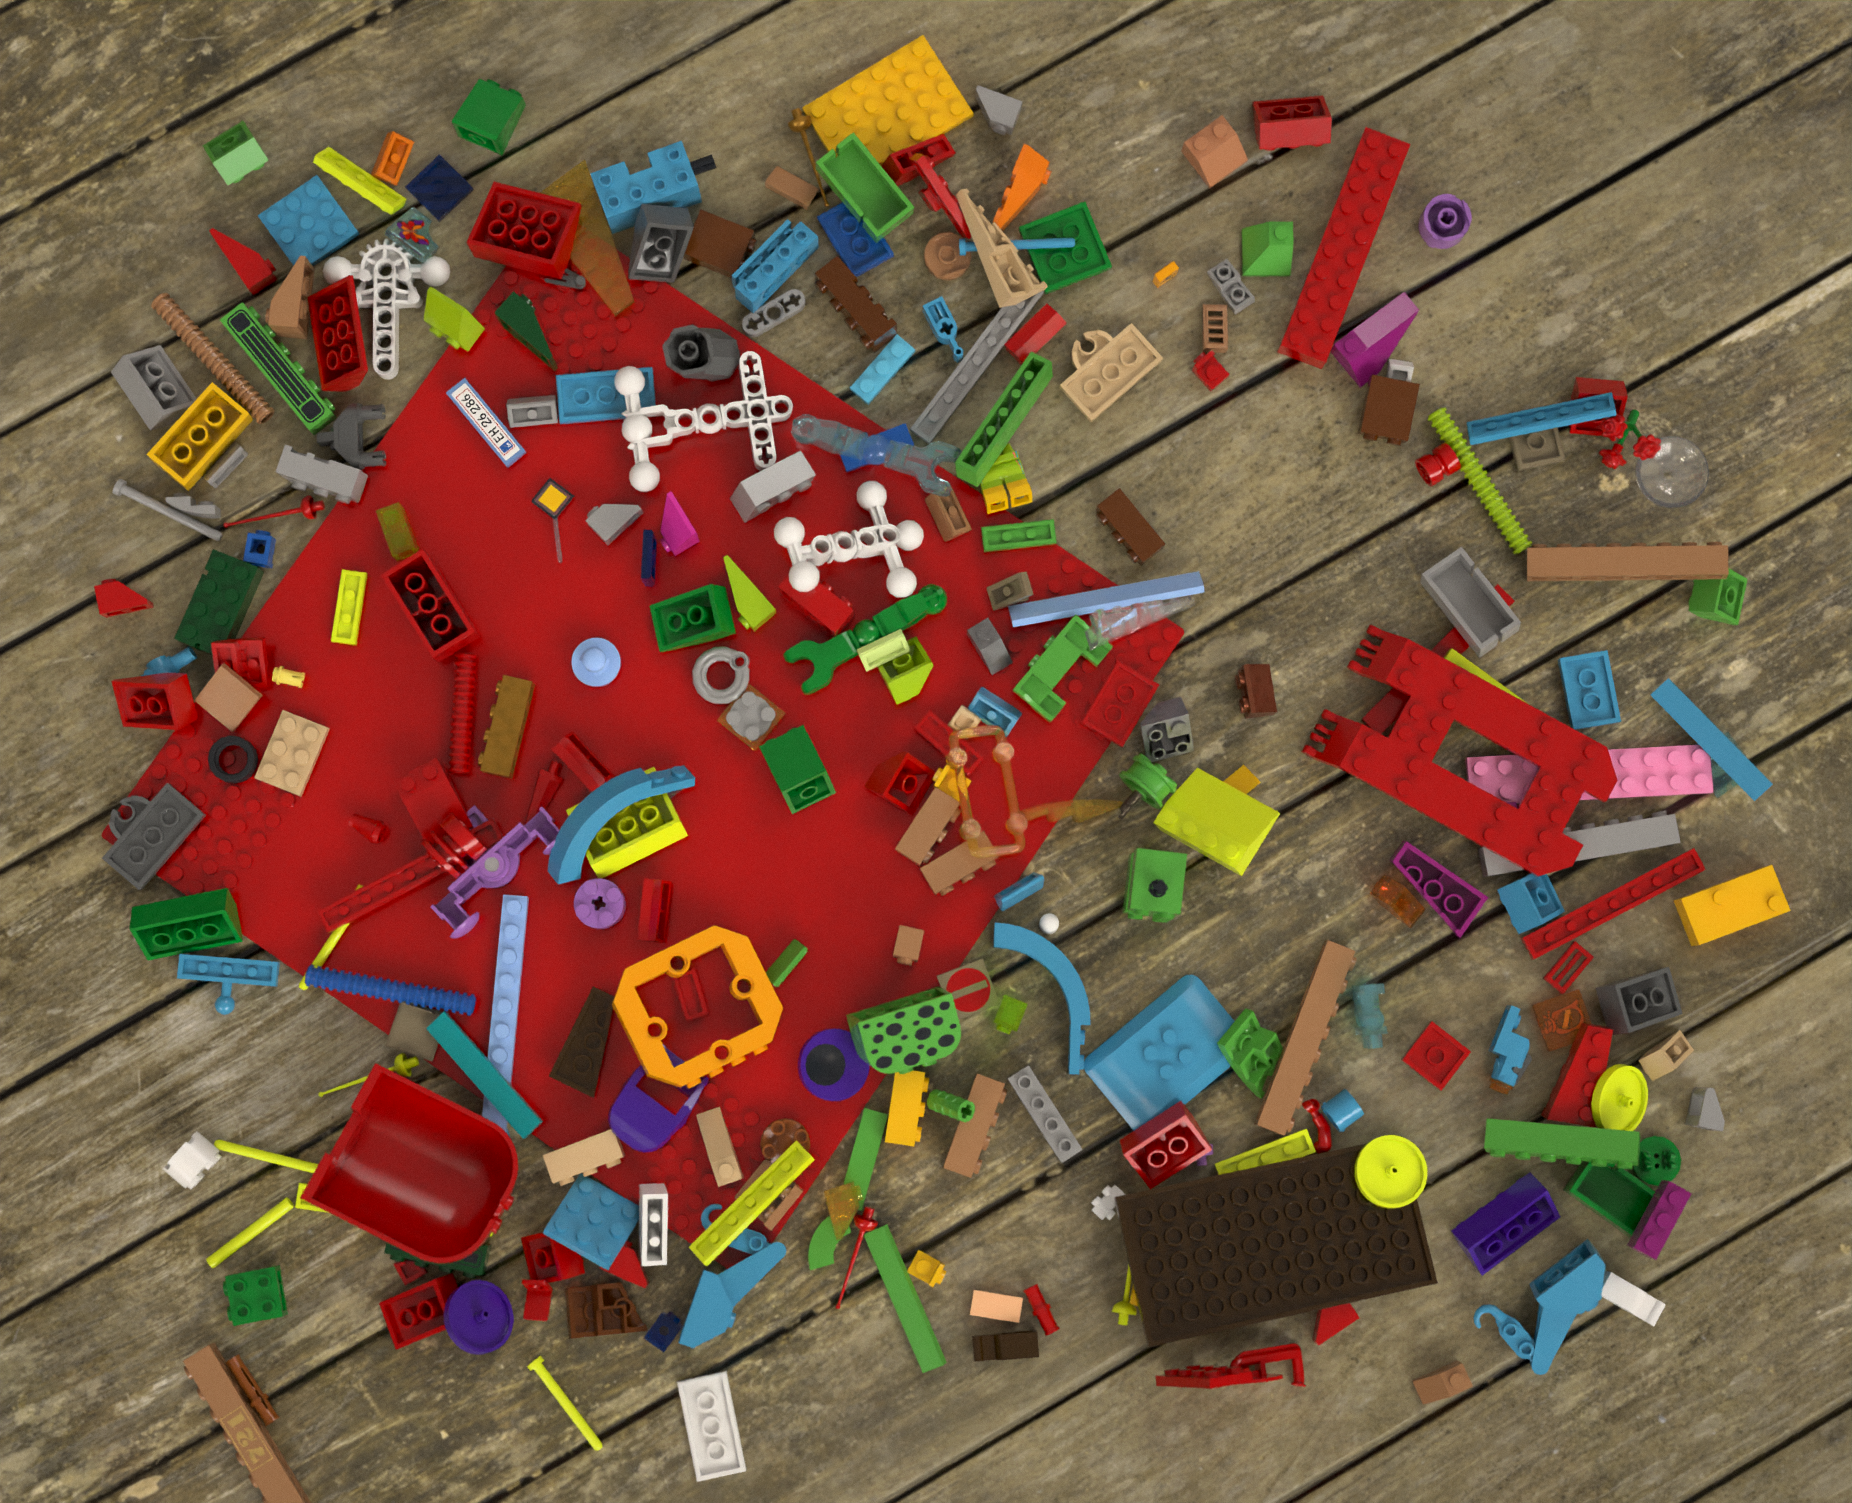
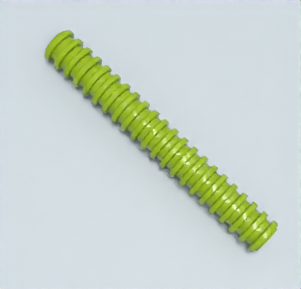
(1480, 481)

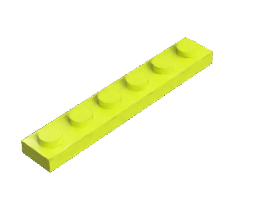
(751, 1203)

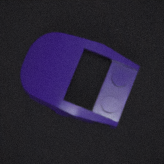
(642, 1120)

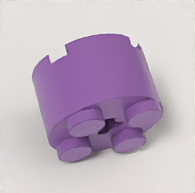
(1451, 210)
(592, 891)

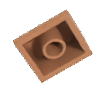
(1215, 151)

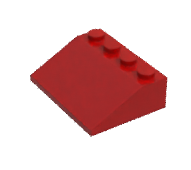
(525, 230)
(338, 336)

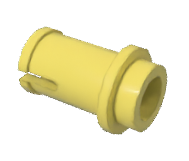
(288, 677)

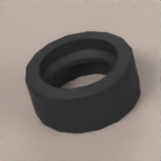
(222, 743)

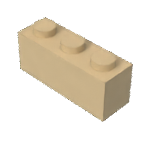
(584, 1157)

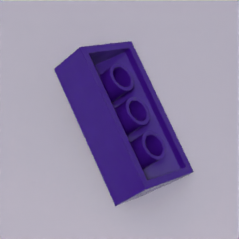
(1506, 1223)

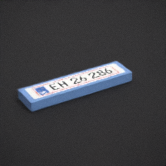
(486, 422)

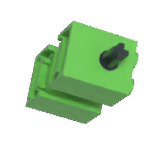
(1154, 884)

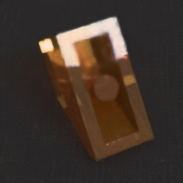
(1397, 900)

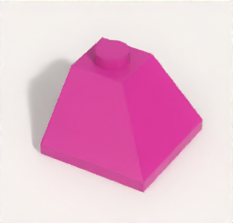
(676, 528)

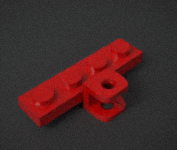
(938, 194)

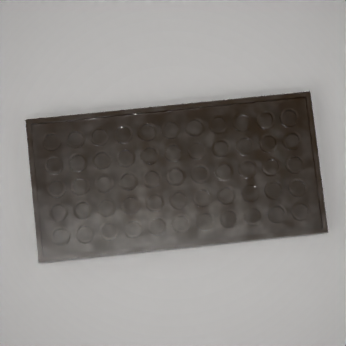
(1266, 1246)

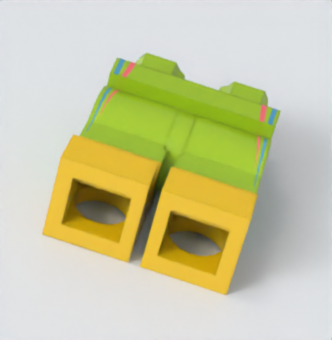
(1009, 472)

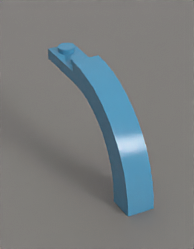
(599, 807)
(1037, 947)

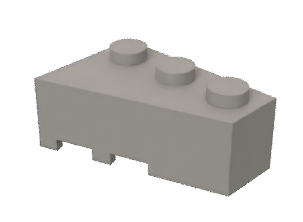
(772, 486)

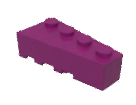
(1444, 891)

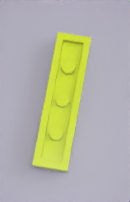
(359, 180)
(1283, 1149)

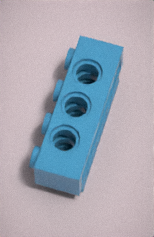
(773, 264)

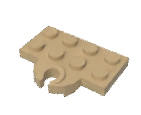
(1108, 369)

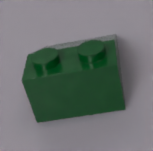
(520, 320)

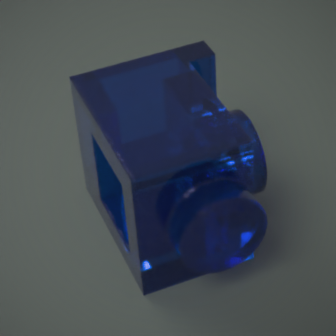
(663, 1341)

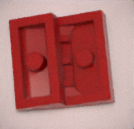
(244, 657)

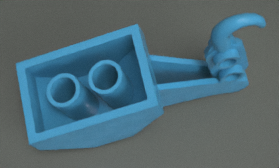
(1562, 1293)
(718, 1294)

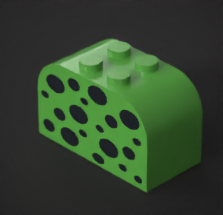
(906, 1031)

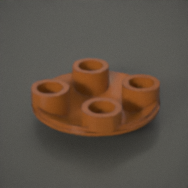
(780, 1136)

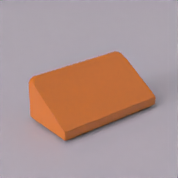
(392, 158)

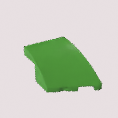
(1251, 1051)

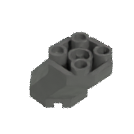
(701, 353)

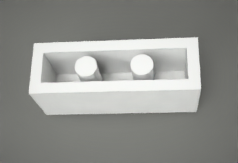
(653, 1224)

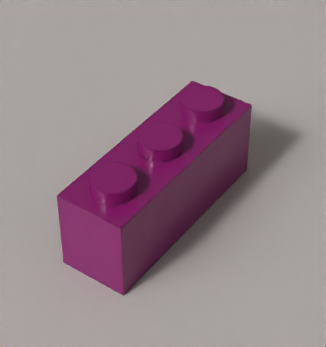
(1659, 1219)

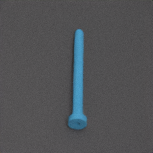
(1023, 244)

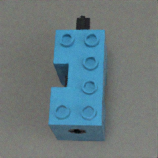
(666, 183)

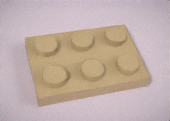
(292, 753)

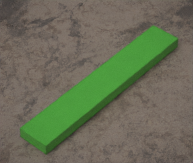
(905, 1298)

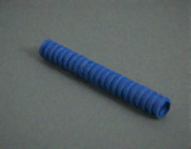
(390, 990)

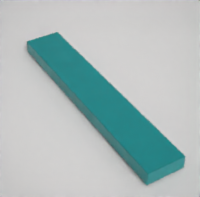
(484, 1075)

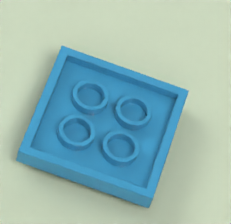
(308, 223)
(593, 1221)

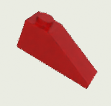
(900, 167)
(248, 264)

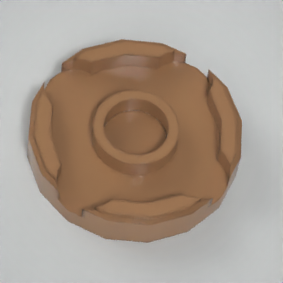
(944, 258)

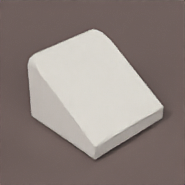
(1400, 370)

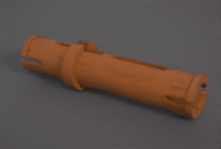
(252, 1390)

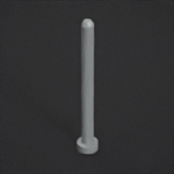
(122, 488)

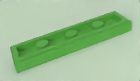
(866, 1150)

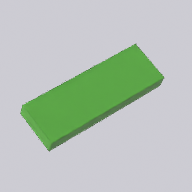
(1018, 535)

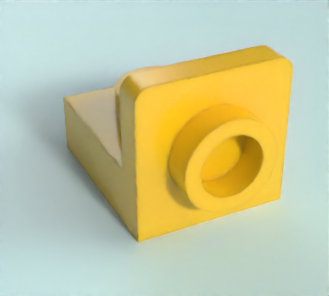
(946, 782)
(927, 1268)

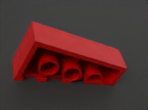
(1573, 1092)

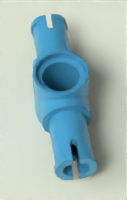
(170, 664)

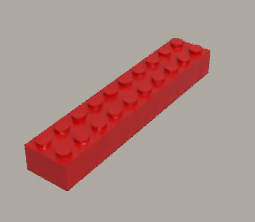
(1343, 248)

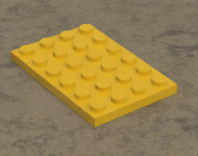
(891, 103)

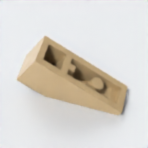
(719, 1147)

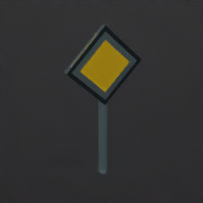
(553, 500)

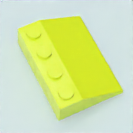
(1217, 820)
(634, 833)

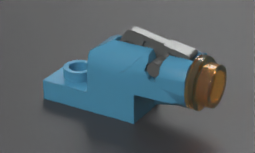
(1512, 1053)

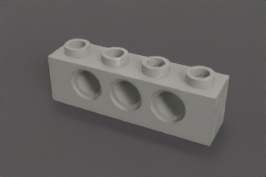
(1044, 1114)

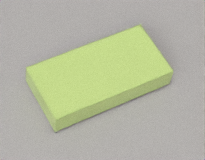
(883, 650)

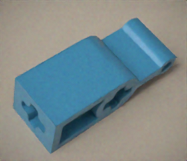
(938, 317)

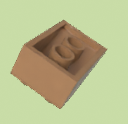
(289, 306)

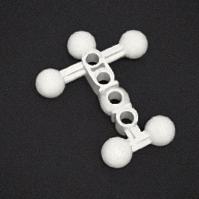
(872, 497)

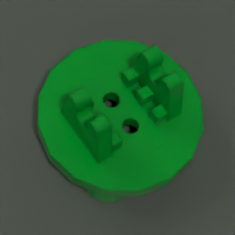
(1668, 1160)

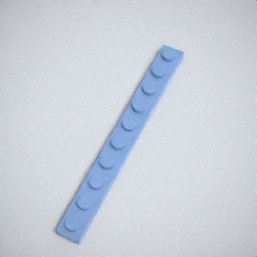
(506, 994)

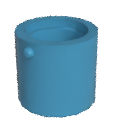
(1342, 1110)

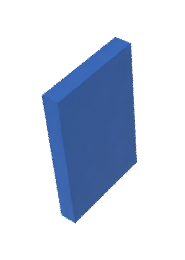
(852, 241)

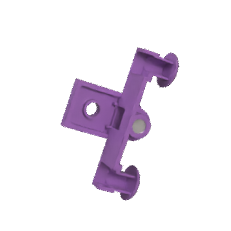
(493, 868)

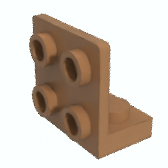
(780, 1205)

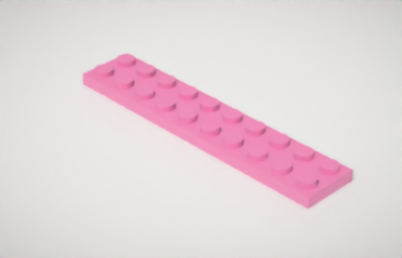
(1638, 772)

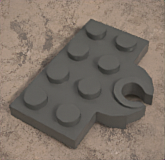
(150, 833)

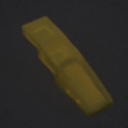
(1077, 808)

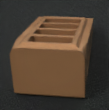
(1216, 347)

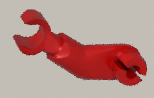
(1324, 1141)

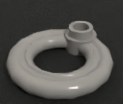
(711, 656)

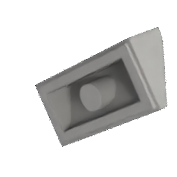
(532, 411)
(225, 465)

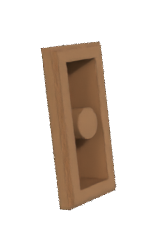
(791, 187)
(948, 515)

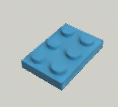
(1589, 690)

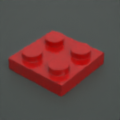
(1435, 1055)

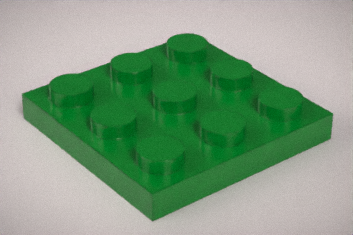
(1067, 265)

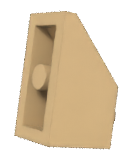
(1666, 1056)

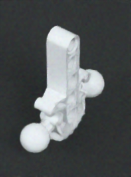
(432, 272)

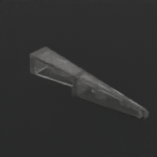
(1122, 621)

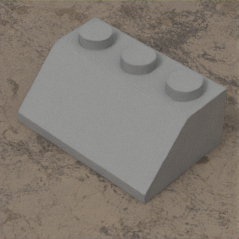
(153, 386)

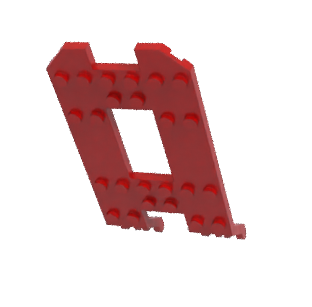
(1404, 764)

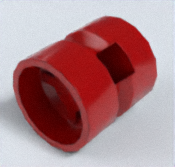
(1440, 463)

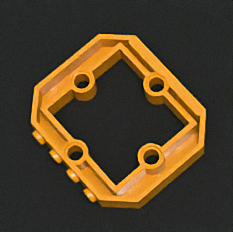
(745, 967)

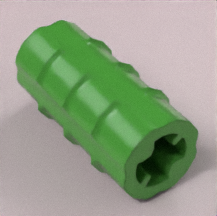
(951, 1105)

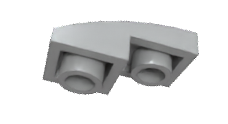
(1230, 286)
(188, 505)

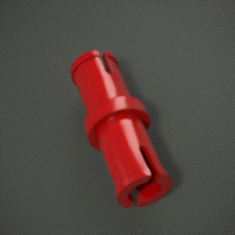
(1041, 1309)

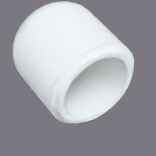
(1048, 923)

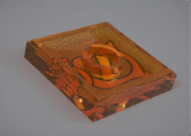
(1561, 1018)

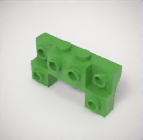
(1053, 664)

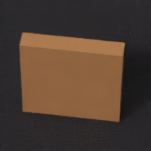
(228, 697)

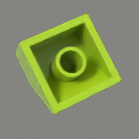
(451, 320)

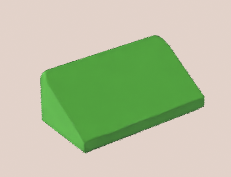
(786, 962)

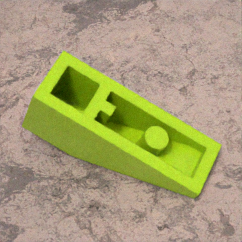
(750, 602)

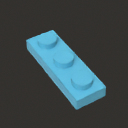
(882, 369)

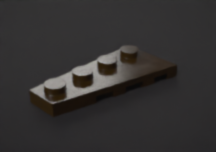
(585, 1046)

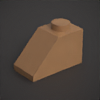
(1442, 1383)

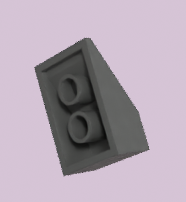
(659, 242)
(1639, 1001)

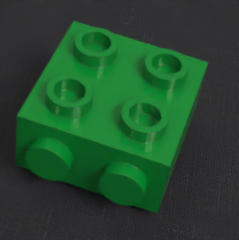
(255, 1295)

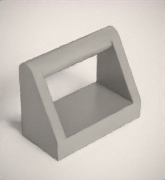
(1705, 1110)

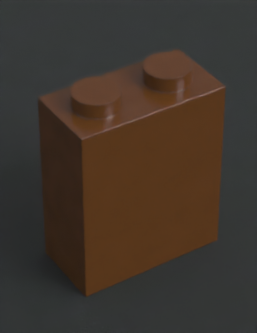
(719, 244)
(1388, 410)

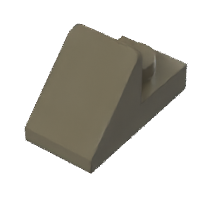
(1010, 591)

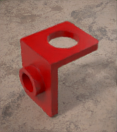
(537, 1300)

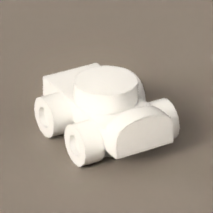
(1104, 1205)

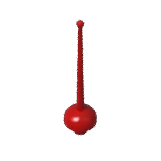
(307, 507)
(864, 1223)

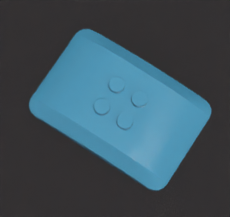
(1162, 1053)

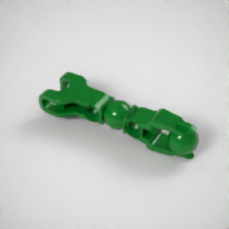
(840, 649)

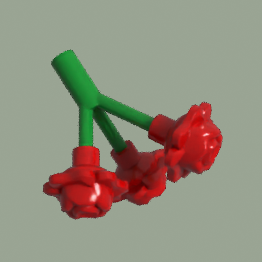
(1614, 428)

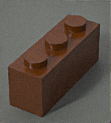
(1129, 527)

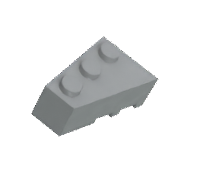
(321, 475)

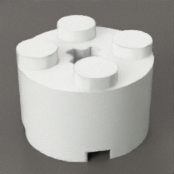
(191, 1160)

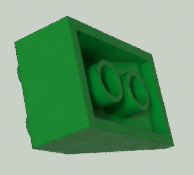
(692, 618)

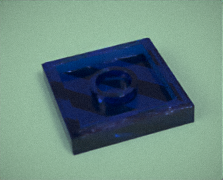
(439, 188)
(648, 558)

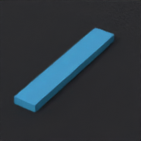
(1541, 418)
(1711, 739)

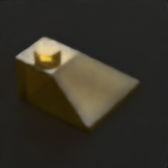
(842, 1205)

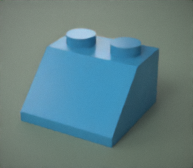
(1530, 901)

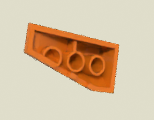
(1026, 181)

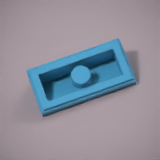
(994, 710)
(1019, 891)

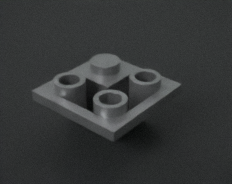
(1167, 730)

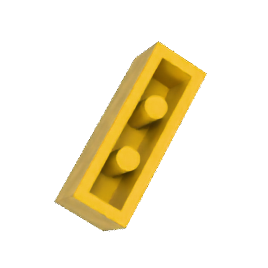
(906, 1108)

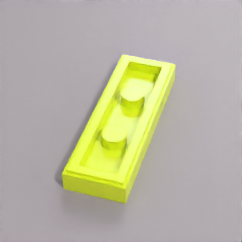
(349, 607)

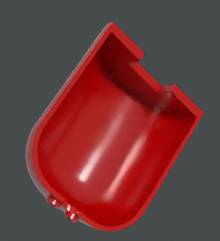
(417, 1171)

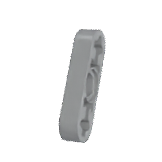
(792, 310)

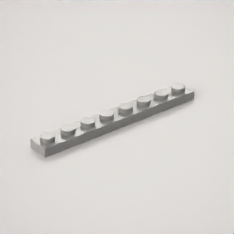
(971, 368)

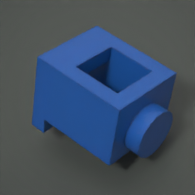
(253, 543)

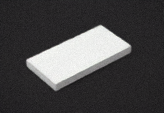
(711, 1426)

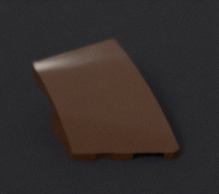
(601, 1311)

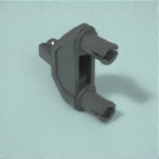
(347, 435)

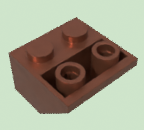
(1256, 690)

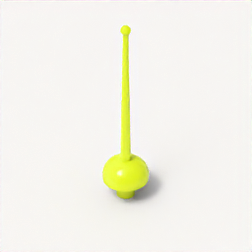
(402, 1066)
(1123, 1307)

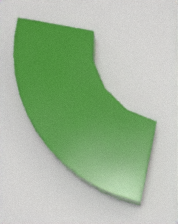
(823, 1245)

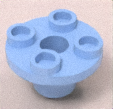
(596, 662)

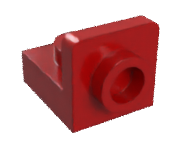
(1209, 370)

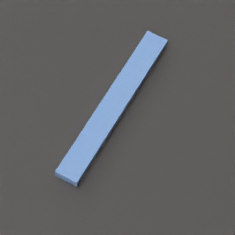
(1105, 599)

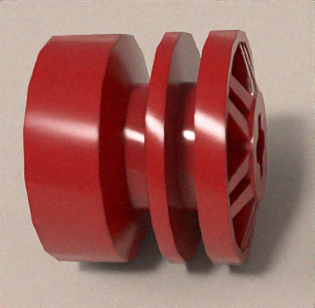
(453, 846)

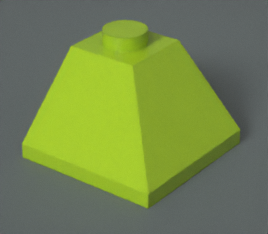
(907, 673)

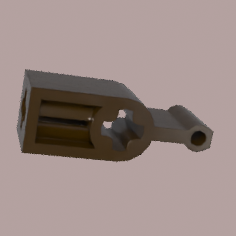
(1006, 1346)

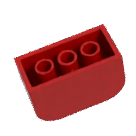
(430, 605)

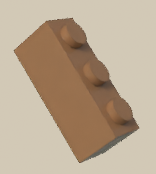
(928, 827)
(956, 866)
(908, 945)

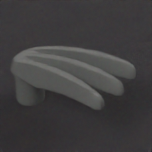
(573, 280)

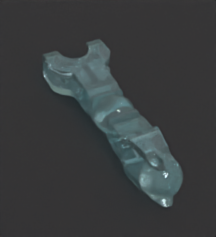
(878, 450)

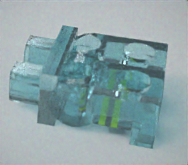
(1368, 1014)

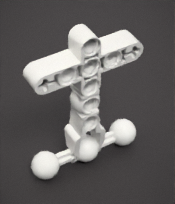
(638, 428)

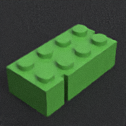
(864, 187)

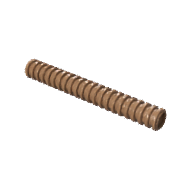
(212, 358)

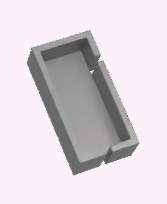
(1470, 602)

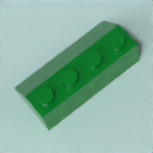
(186, 924)

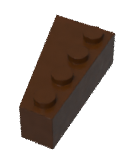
(855, 305)

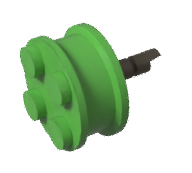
(1147, 783)

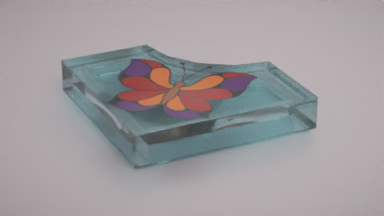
(413, 235)

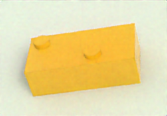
(200, 436)
(1731, 905)

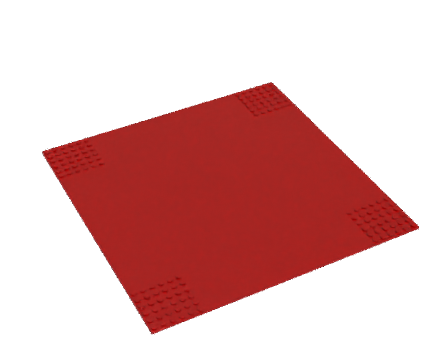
(746, 858)

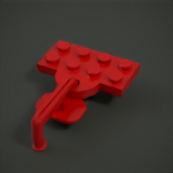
(1238, 1372)

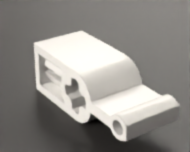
(1631, 1298)

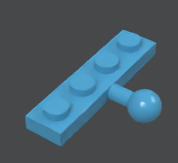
(228, 972)

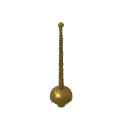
(801, 124)

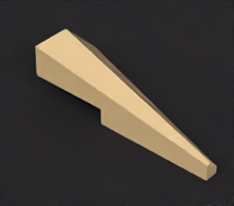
(1006, 272)

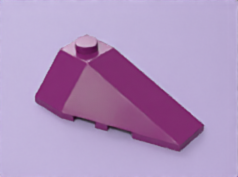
(1373, 341)

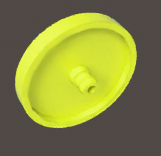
(1620, 1098)
(1390, 1171)

